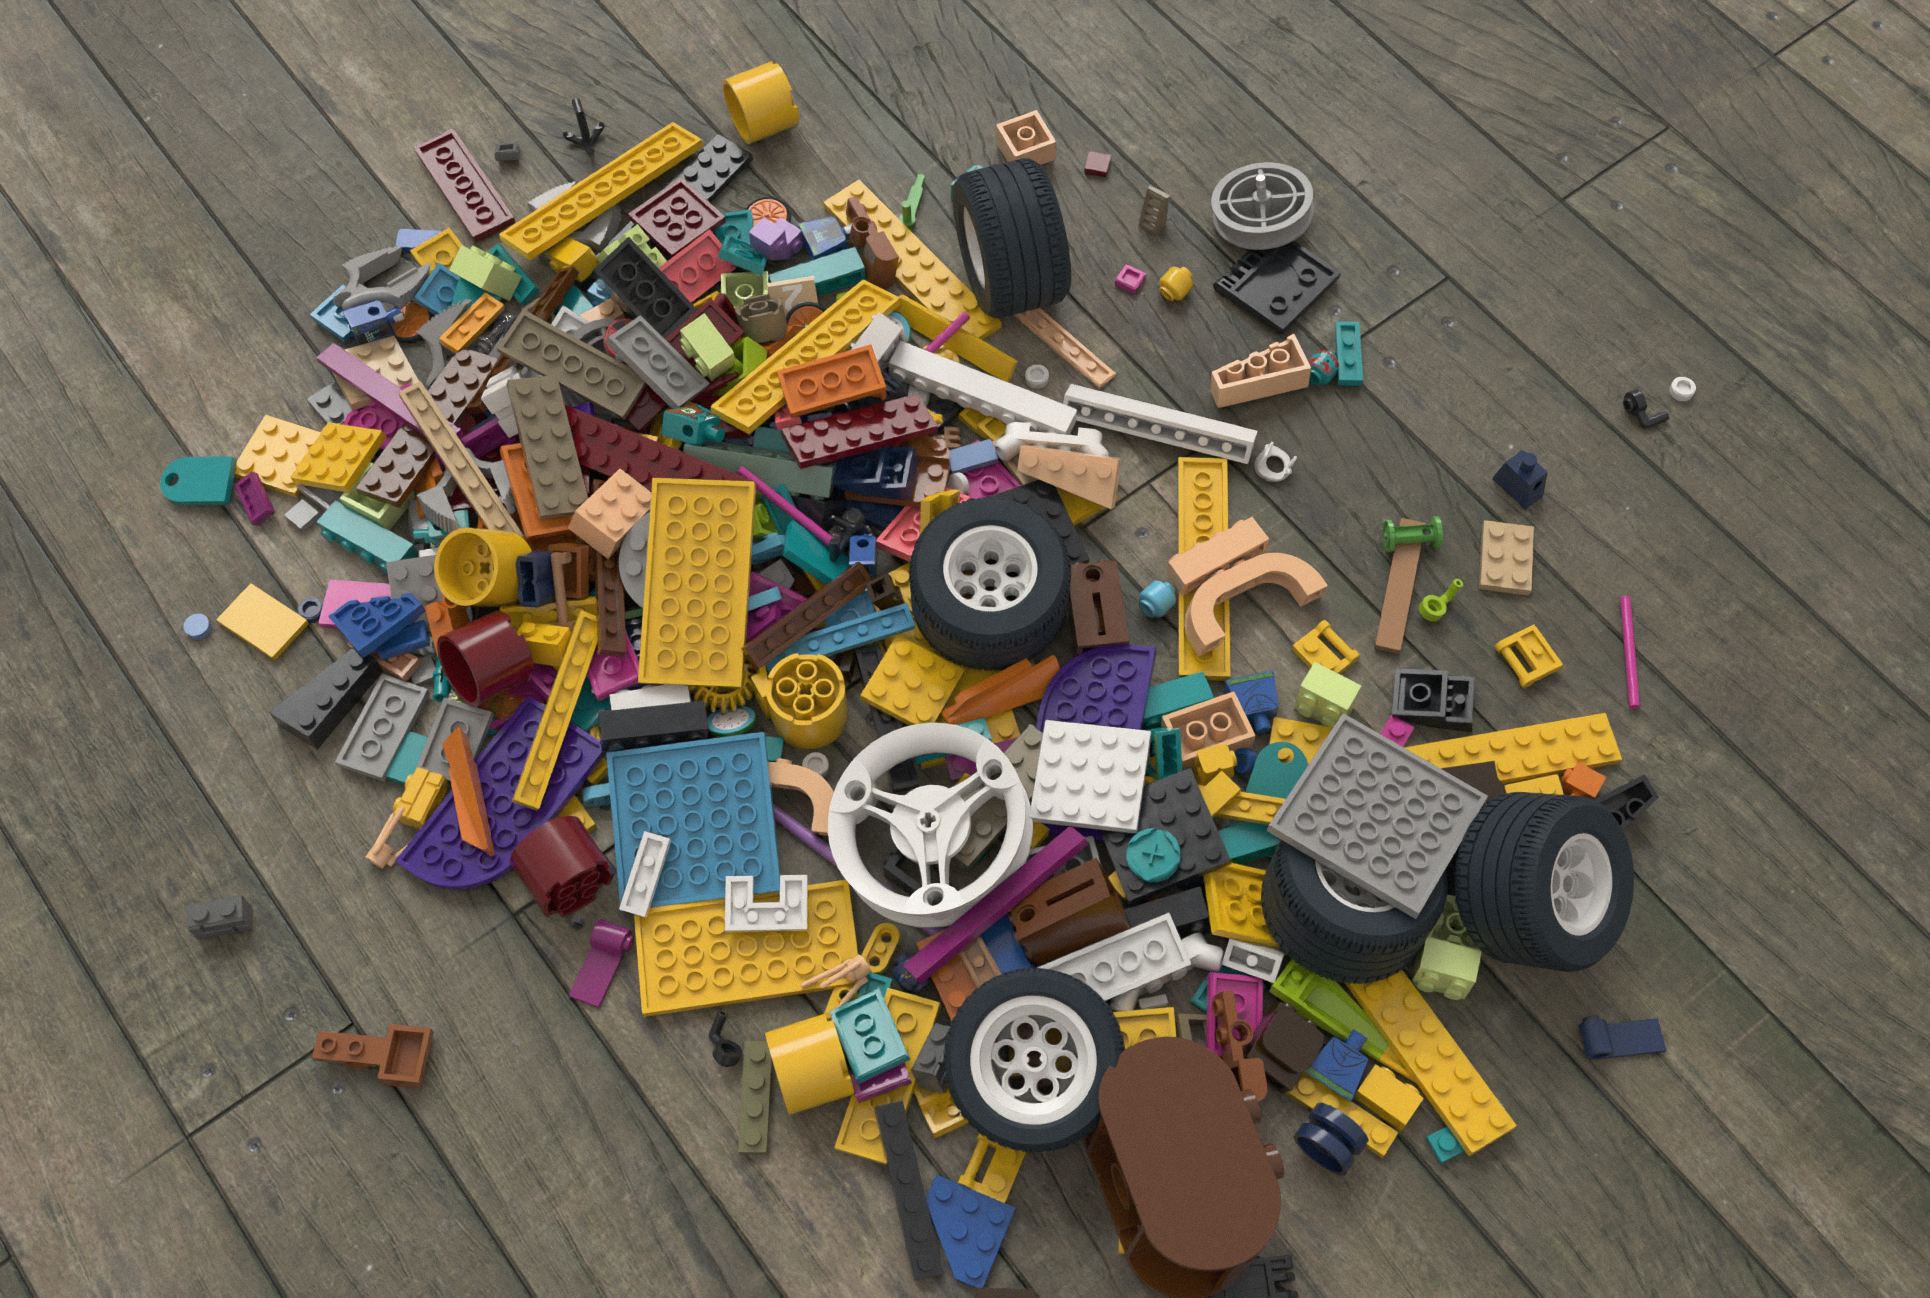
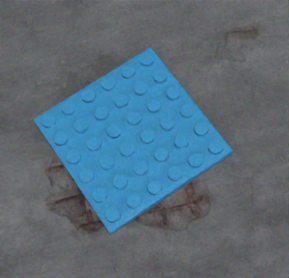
(712, 806)

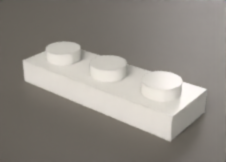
(645, 874)

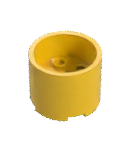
(760, 102)
(479, 567)
(807, 700)
(809, 1063)

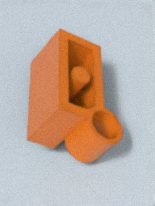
(445, 617)

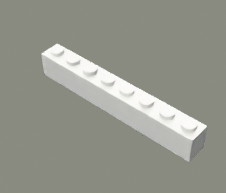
(979, 391)
(1161, 424)

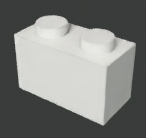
(1254, 959)

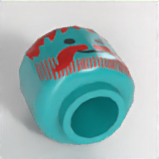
(1323, 367)

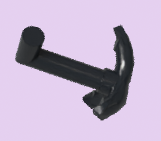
(586, 139)
(837, 545)

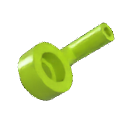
(1434, 607)

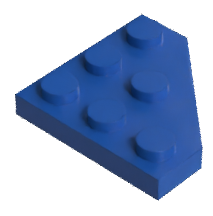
(375, 621)
(968, 1228)

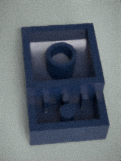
(879, 473)

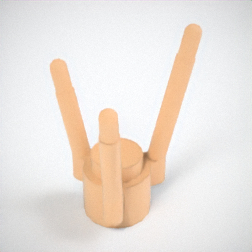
(380, 852)
(853, 969)

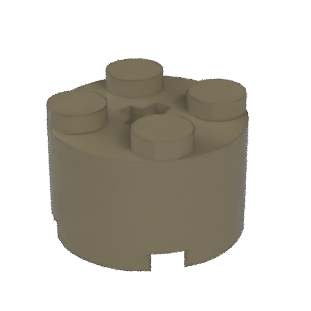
(762, 318)

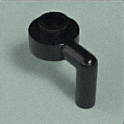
(1636, 404)
(725, 1051)

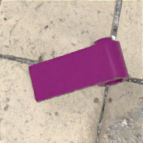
(608, 947)

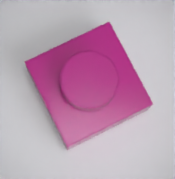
(1397, 731)

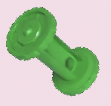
(1412, 534)

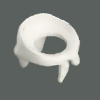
(1262, 470)

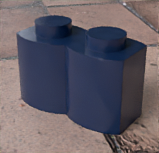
(535, 578)

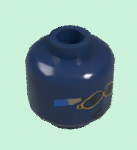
(904, 979)

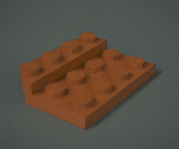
(931, 472)

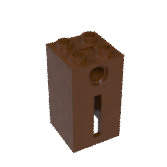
(1096, 606)
(1068, 914)

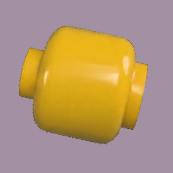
(1176, 283)

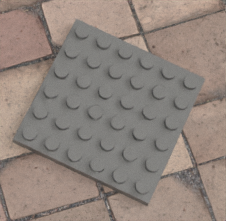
(1377, 815)

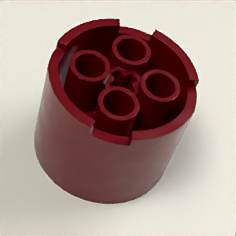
(485, 658)
(561, 866)

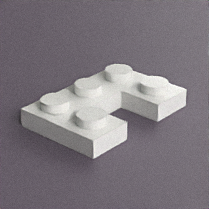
(747, 916)

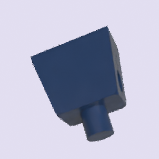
(1522, 478)

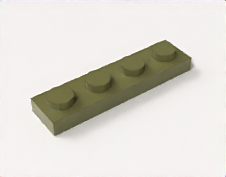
(755, 1099)

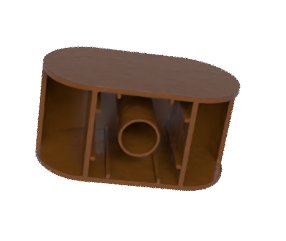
(1184, 1167)

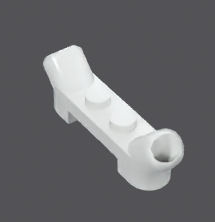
(1019, 434)
(1200, 955)

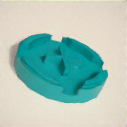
(1153, 855)

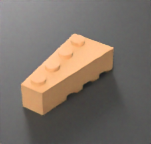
(1262, 374)
(1076, 472)

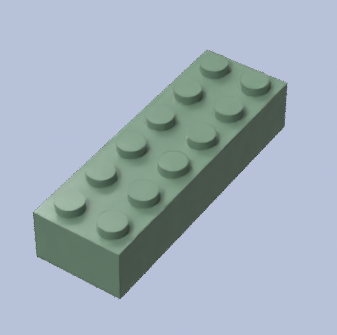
(769, 466)

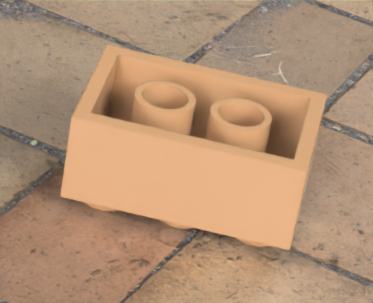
(611, 513)
(1210, 724)

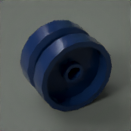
(1331, 1138)

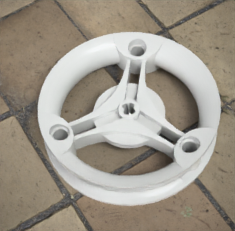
(916, 811)

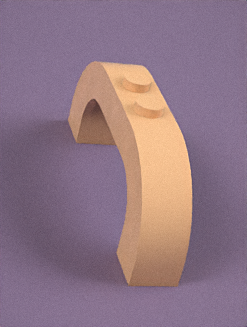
(1277, 568)
(802, 779)

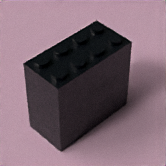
(642, 288)

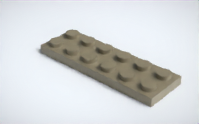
(575, 363)
(547, 446)
(991, 818)

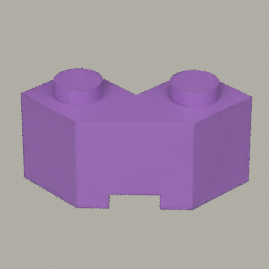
(776, 239)

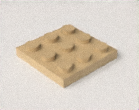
(385, 358)

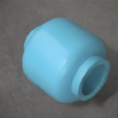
(1157, 599)

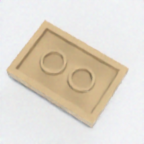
(1506, 558)

